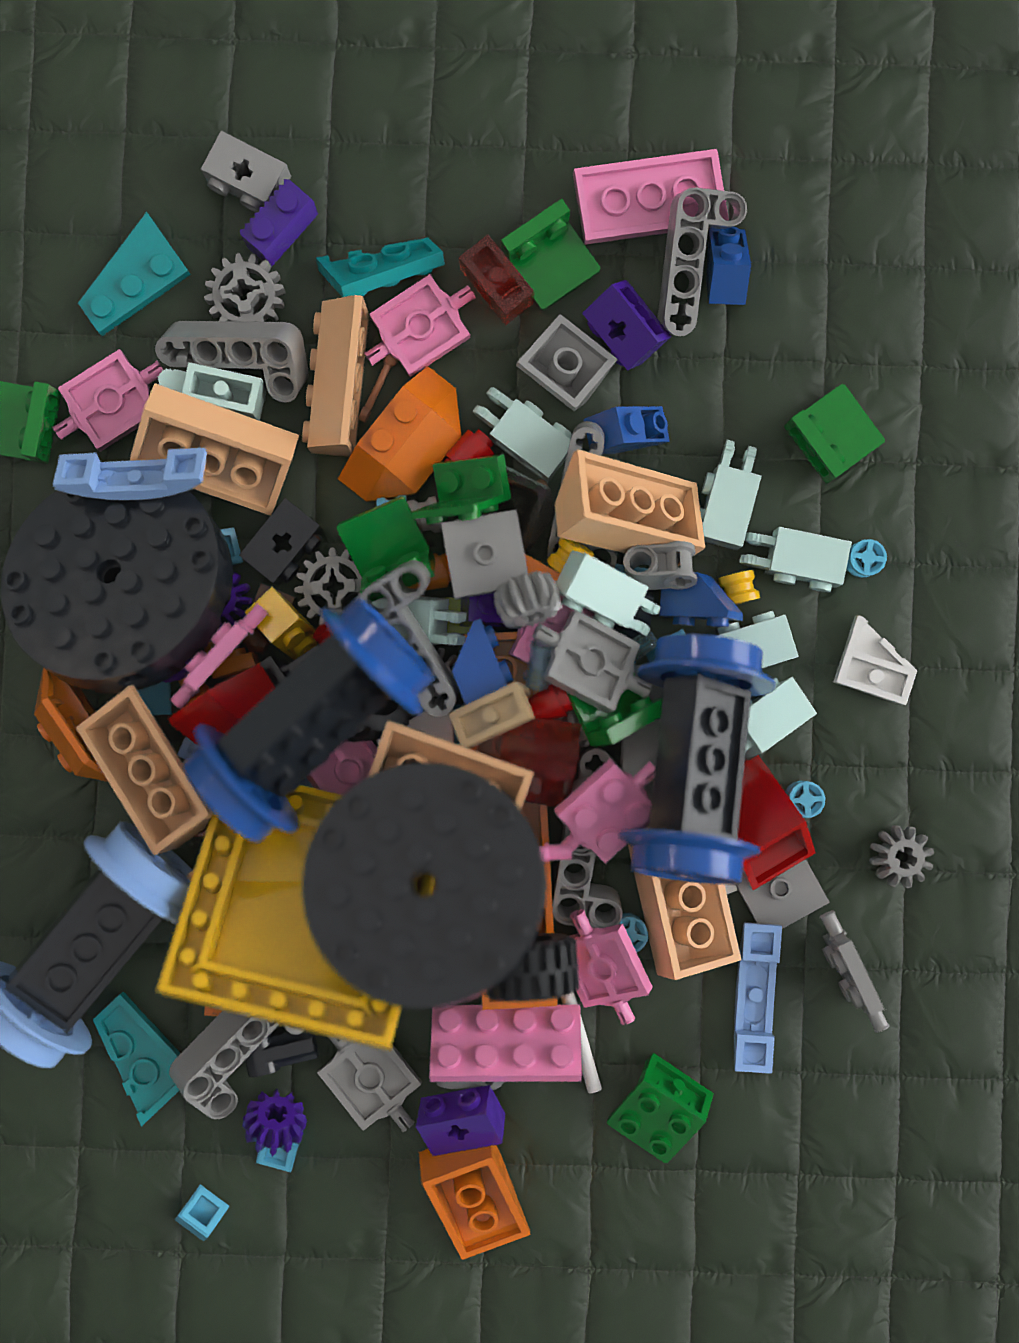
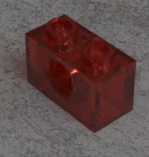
(496, 280)

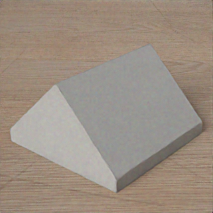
(567, 363)

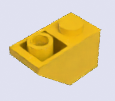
(285, 625)

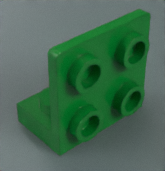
(550, 255)
(28, 420)
(834, 433)
(467, 489)
(384, 540)
(629, 716)
(662, 1109)

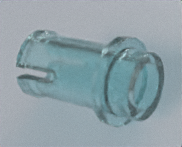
(538, 661)

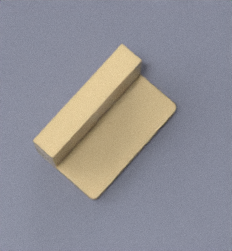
(492, 715)

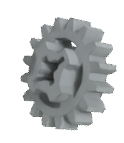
(231, 293)
(318, 588)

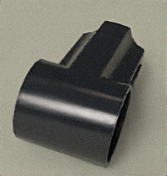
(281, 1050)

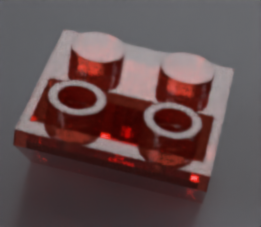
(549, 751)

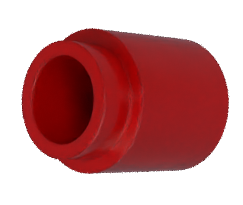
(470, 446)

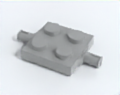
(591, 661)
(856, 983)
(370, 1082)

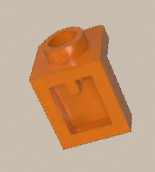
(234, 663)

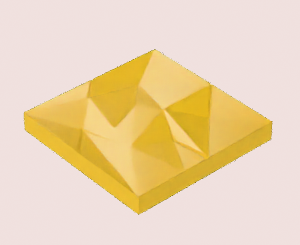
(248, 940)

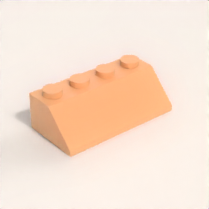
(337, 376)
(244, 455)
(625, 505)
(406, 745)
(145, 772)
(686, 925)

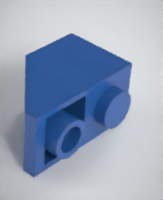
(727, 266)
(630, 428)
(701, 602)
(477, 666)

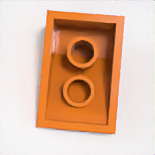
(473, 1198)

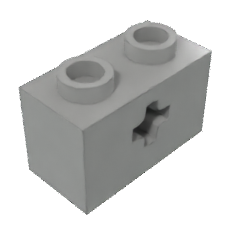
(234, 158)

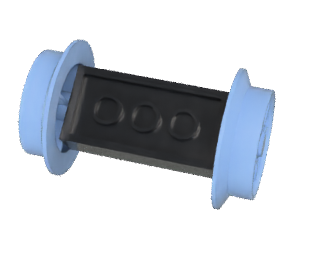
(88, 946)

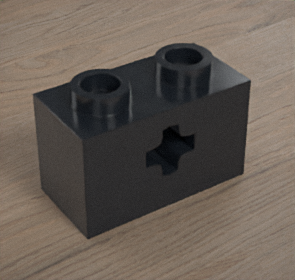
(283, 523)

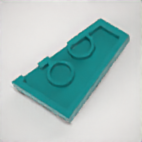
(370, 271)
(133, 277)
(140, 1055)

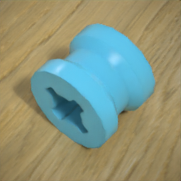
(873, 558)
(811, 798)
(635, 926)

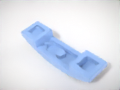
(130, 480)
(755, 997)

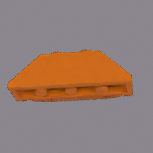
(405, 440)
(60, 711)

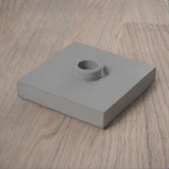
(483, 553)
(784, 897)

